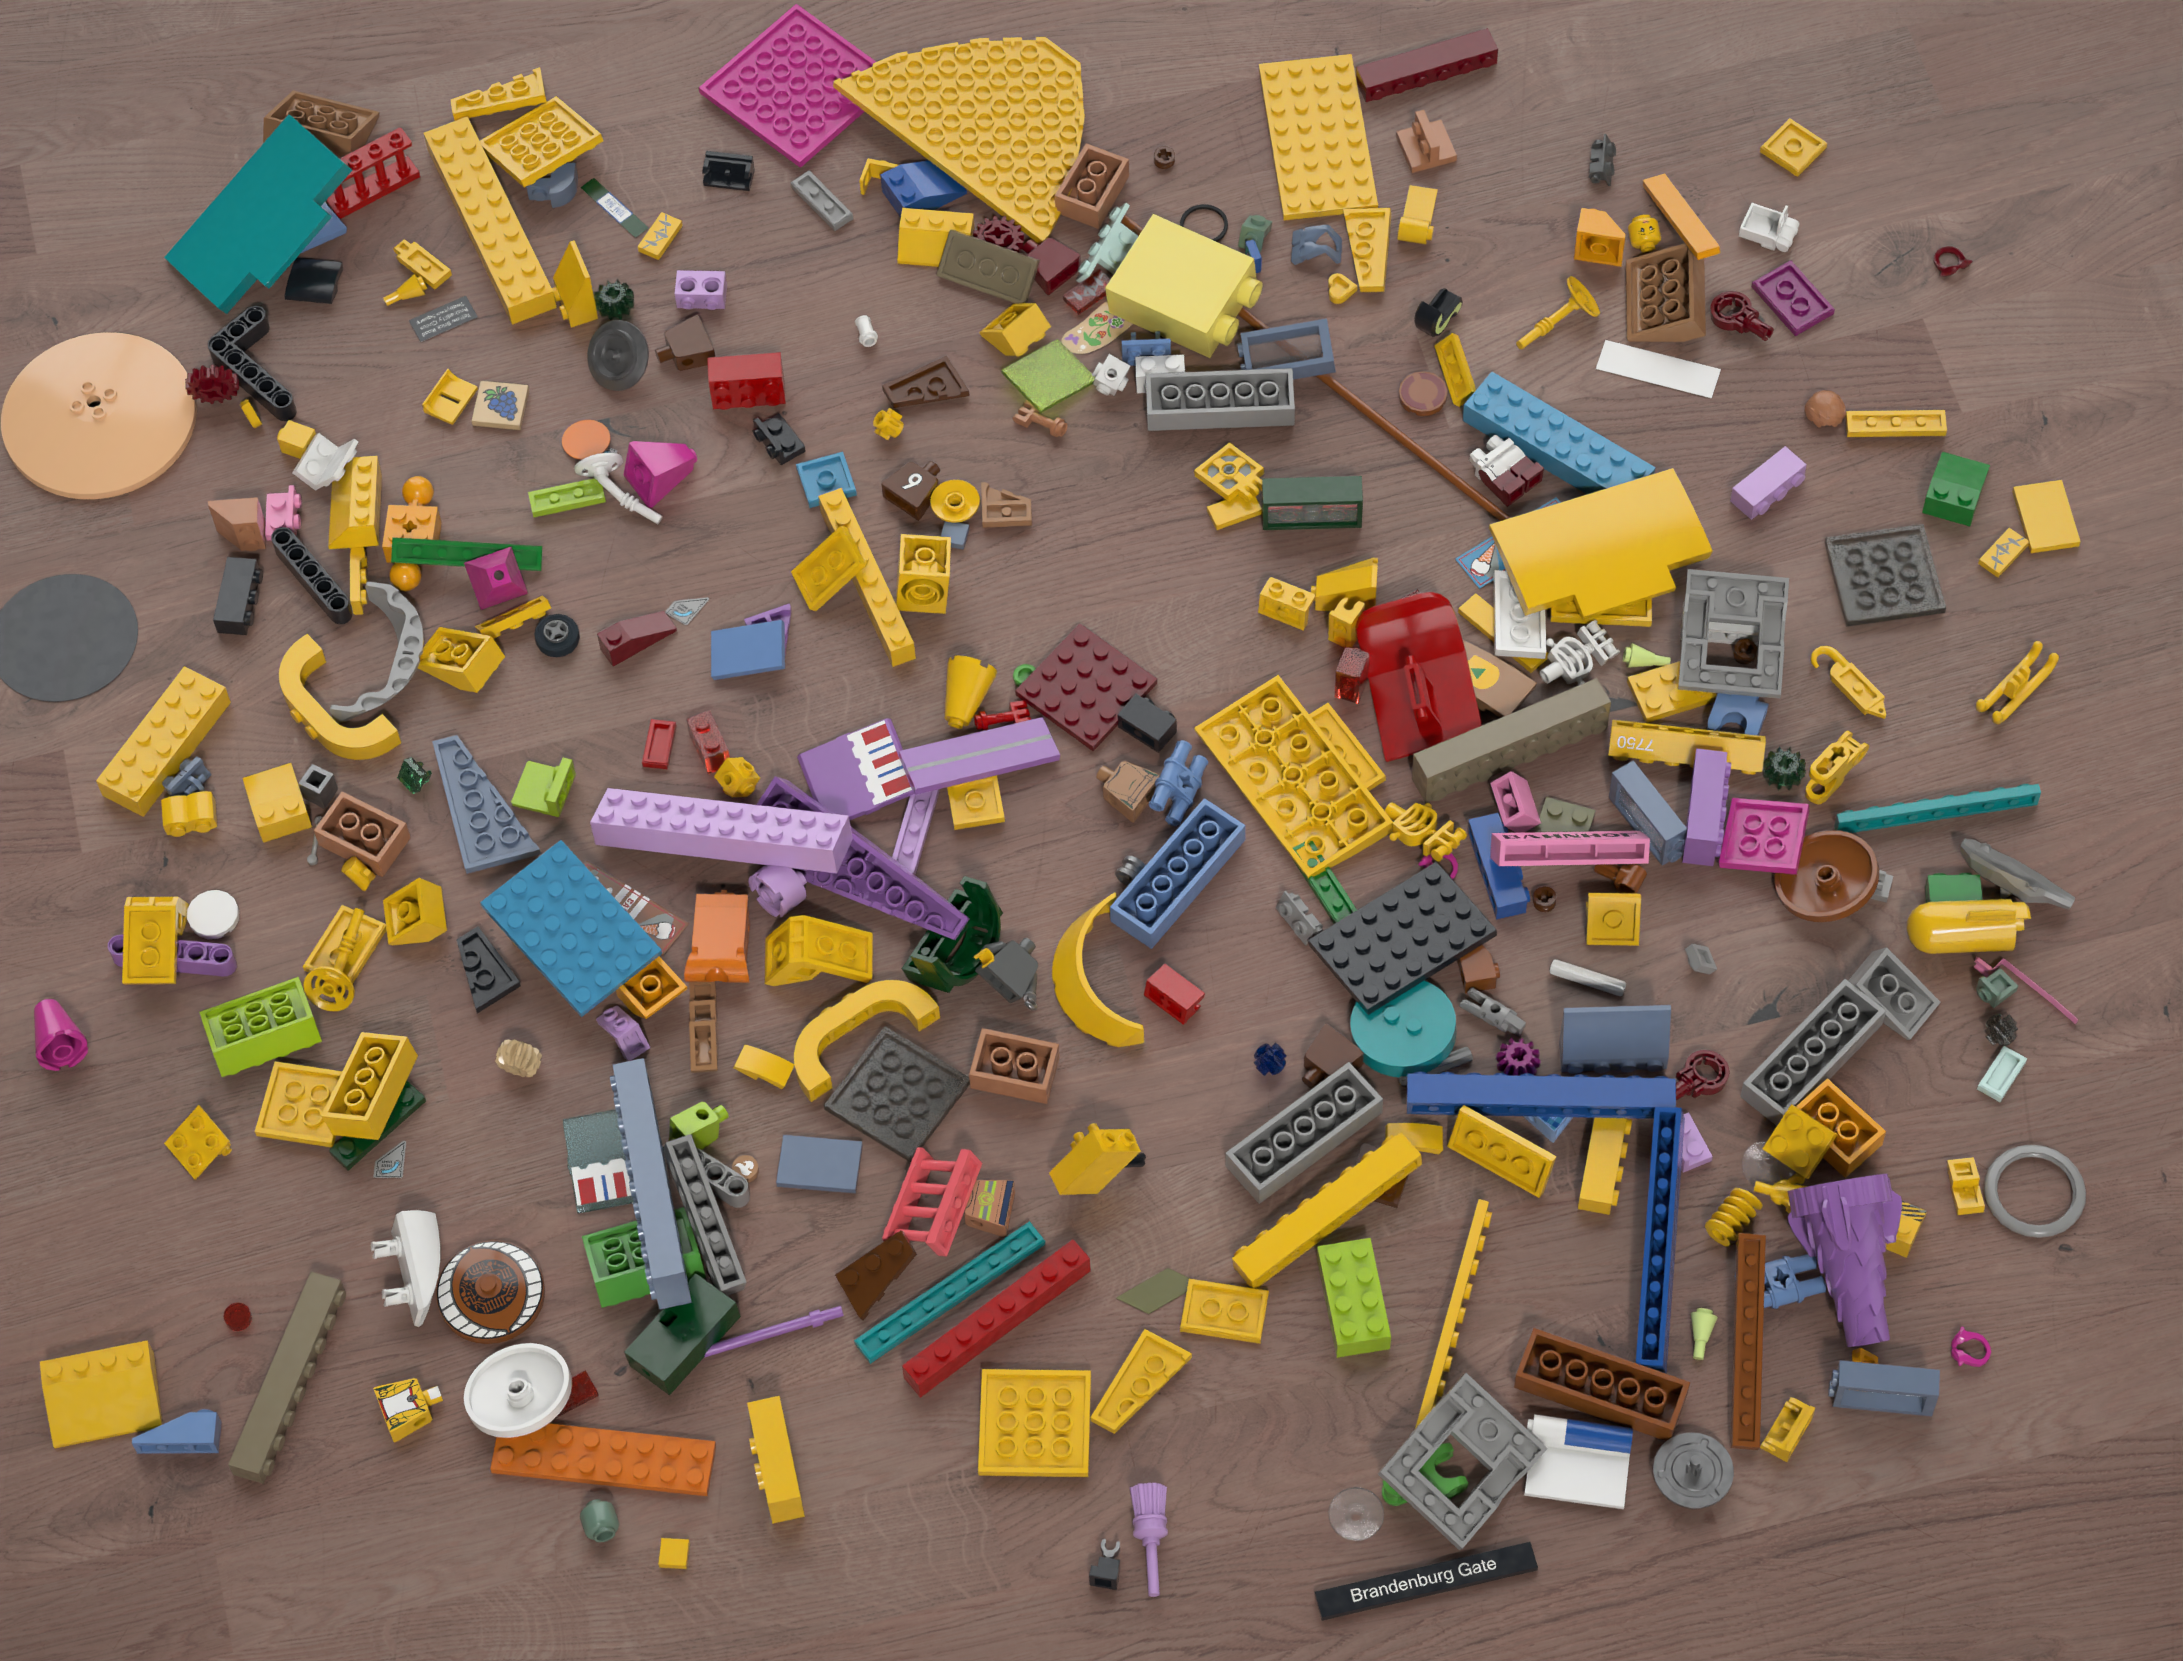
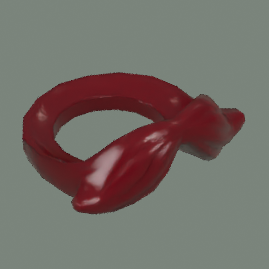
(1947, 271)

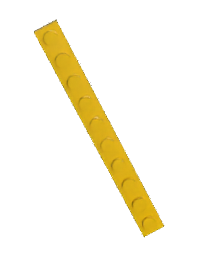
(1456, 1312)

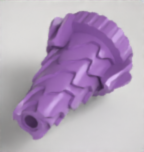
(1848, 1232)

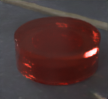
(237, 1316)

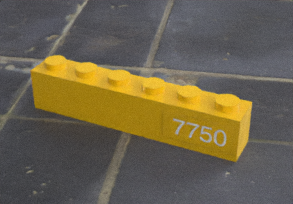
(1679, 745)

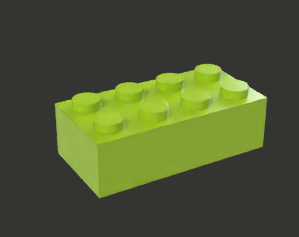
(1353, 1297)

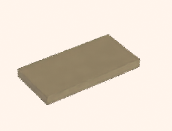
(988, 267)

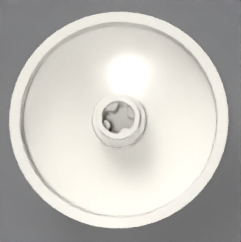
(517, 1390)

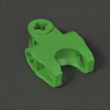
(1447, 1486)

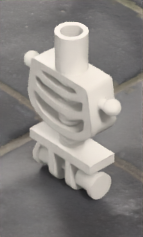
(1568, 663)

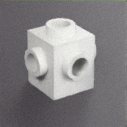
(1117, 370)

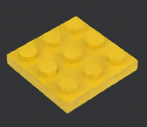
(295, 1104)

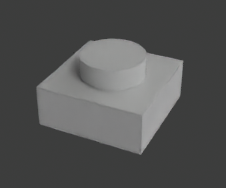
(1700, 959)

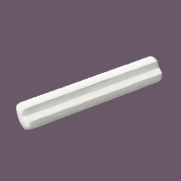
(1588, 977)

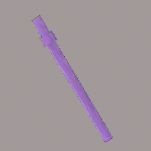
(814, 1319)

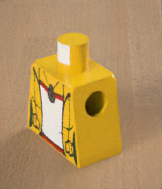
(406, 1406)

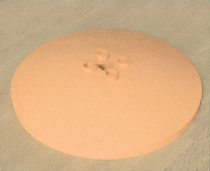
(105, 448)

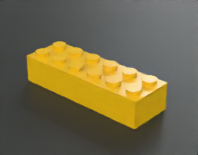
(163, 741)

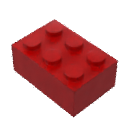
(746, 381)

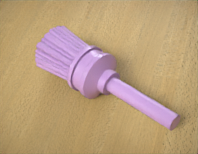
(1150, 1526)

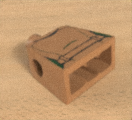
(1128, 788)

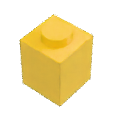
(295, 438)

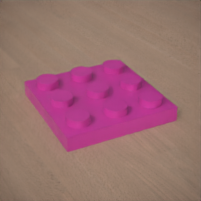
(1764, 836)

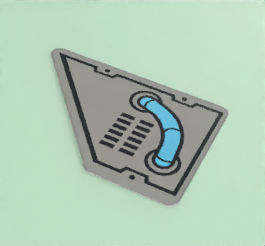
(686, 610)
(392, 1163)

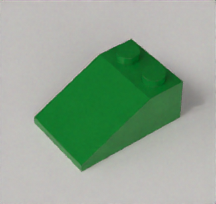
(1955, 489)

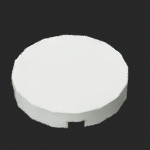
(213, 914)

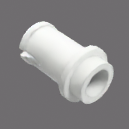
(867, 335)

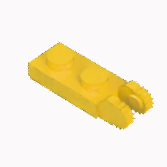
(358, 577)

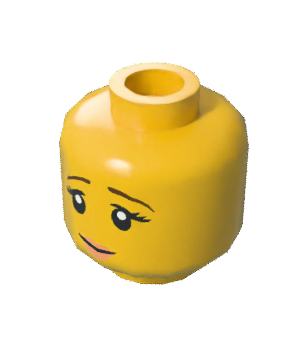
(1644, 233)

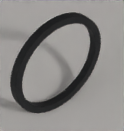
(1209, 207)

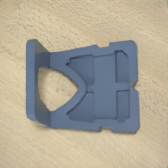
(1306, 248)

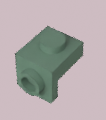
(1255, 229)
(1996, 988)

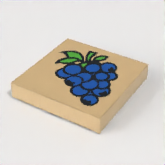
(500, 405)

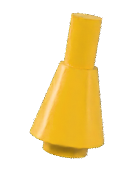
(409, 289)

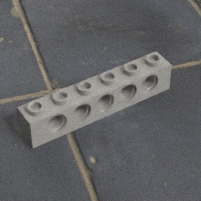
(704, 1215)

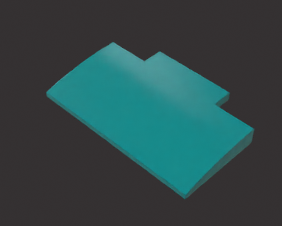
(260, 217)

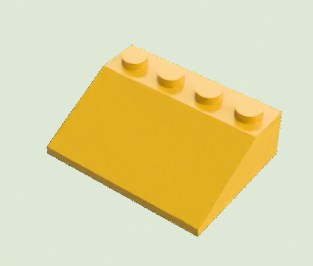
(101, 1394)

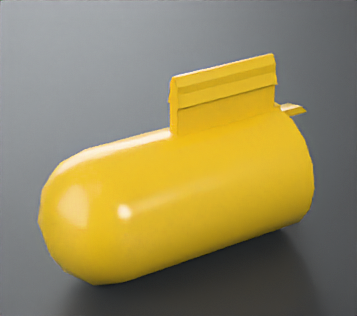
(1966, 926)

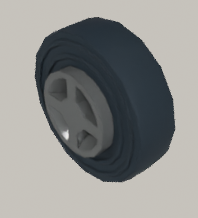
(552, 627)

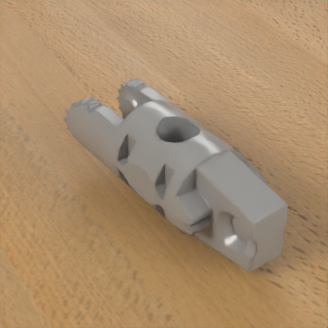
(1493, 1012)

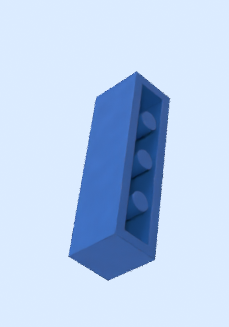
(1501, 882)

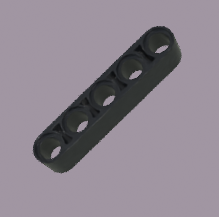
(308, 566)

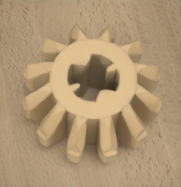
(518, 1058)

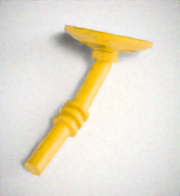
(1580, 298)
(337, 977)

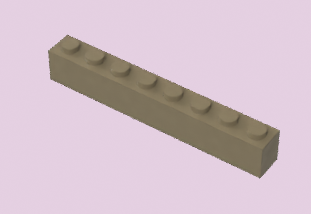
(287, 1378)

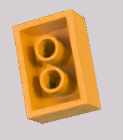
(1857, 1132)

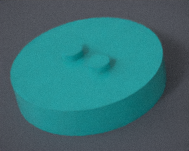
(1406, 1033)

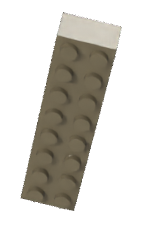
(1511, 741)

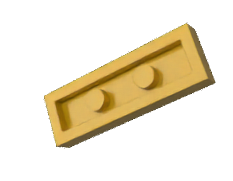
(1455, 369)
(514, 618)

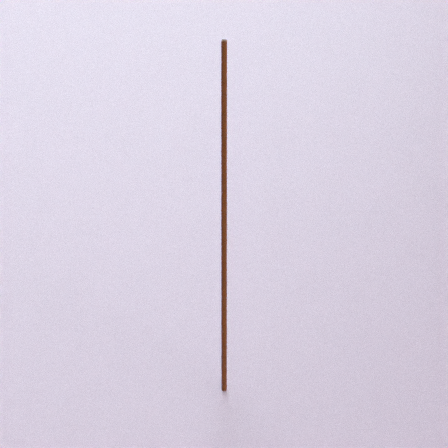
(1375, 417)

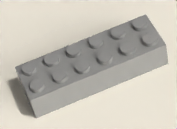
(1220, 399)
(1813, 1051)
(1304, 1132)

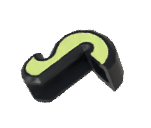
(1435, 316)

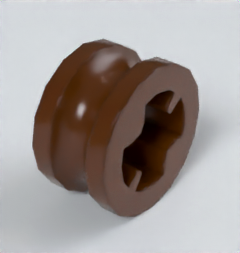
(1168, 152)
(1742, 657)
(1551, 896)

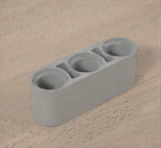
(727, 1183)

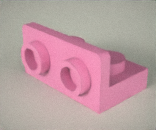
(282, 512)

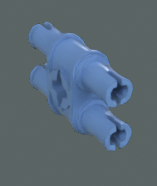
(1178, 783)
(1793, 1290)

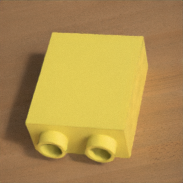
(1183, 286)

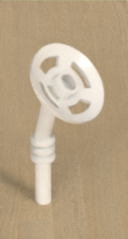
(599, 467)

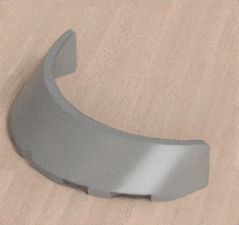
(407, 657)

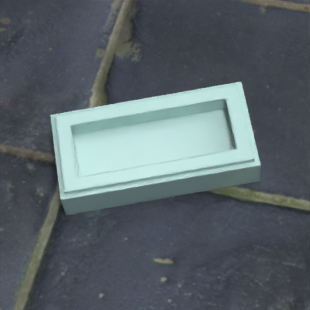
(2002, 1074)

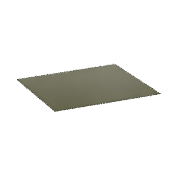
(1156, 1291)

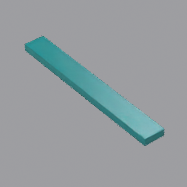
(949, 1292)

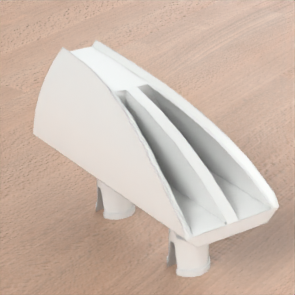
(418, 1253)

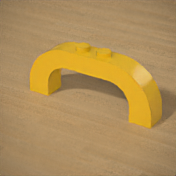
(349, 743)
(847, 1015)

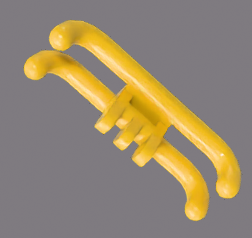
(2016, 684)

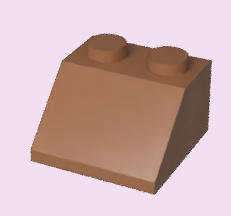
(240, 522)

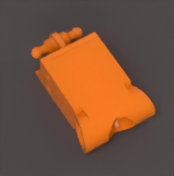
(719, 939)

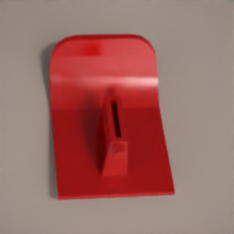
(1417, 673)

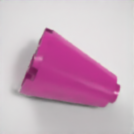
(57, 1037)

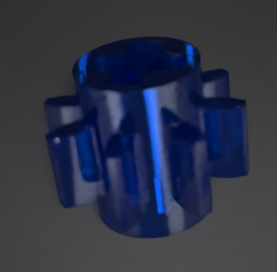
(1270, 1059)

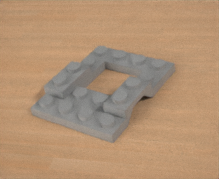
(1733, 600)
(1488, 1435)

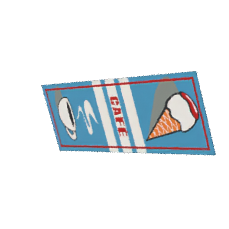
(1485, 558)

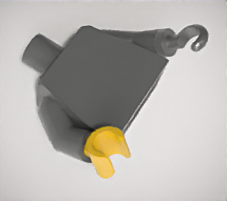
(1010, 970)

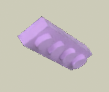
(915, 829)

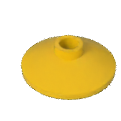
(952, 493)

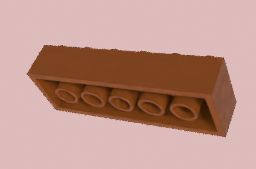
(1601, 1384)

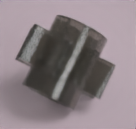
(2001, 1029)

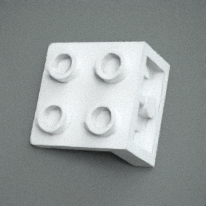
(324, 462)

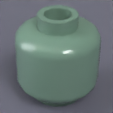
(599, 1520)

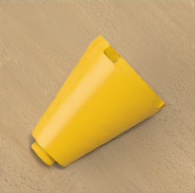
(965, 689)

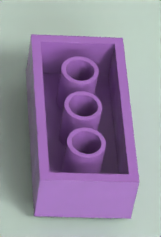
(1707, 807)

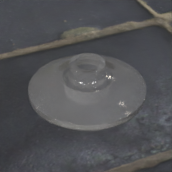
(1758, 1170)
(1359, 1502)

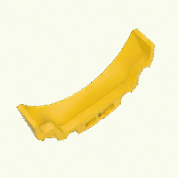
(1075, 993)

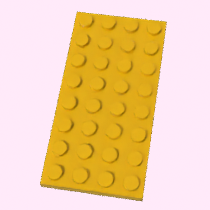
(1317, 136)

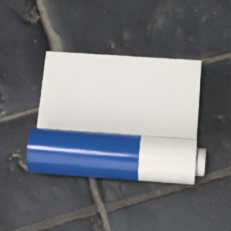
(1582, 1461)

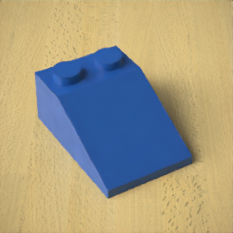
(919, 187)

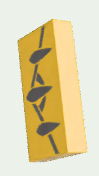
(660, 236)
(2003, 552)

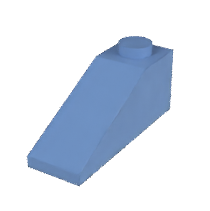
(186, 1434)

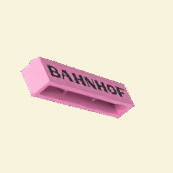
(1570, 848)

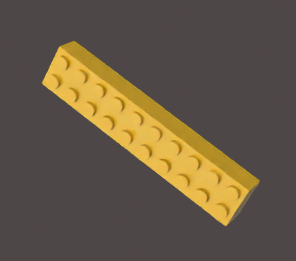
(490, 220)

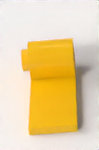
(1417, 216)

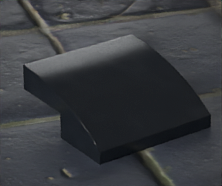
(313, 280)

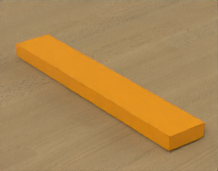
(1681, 216)

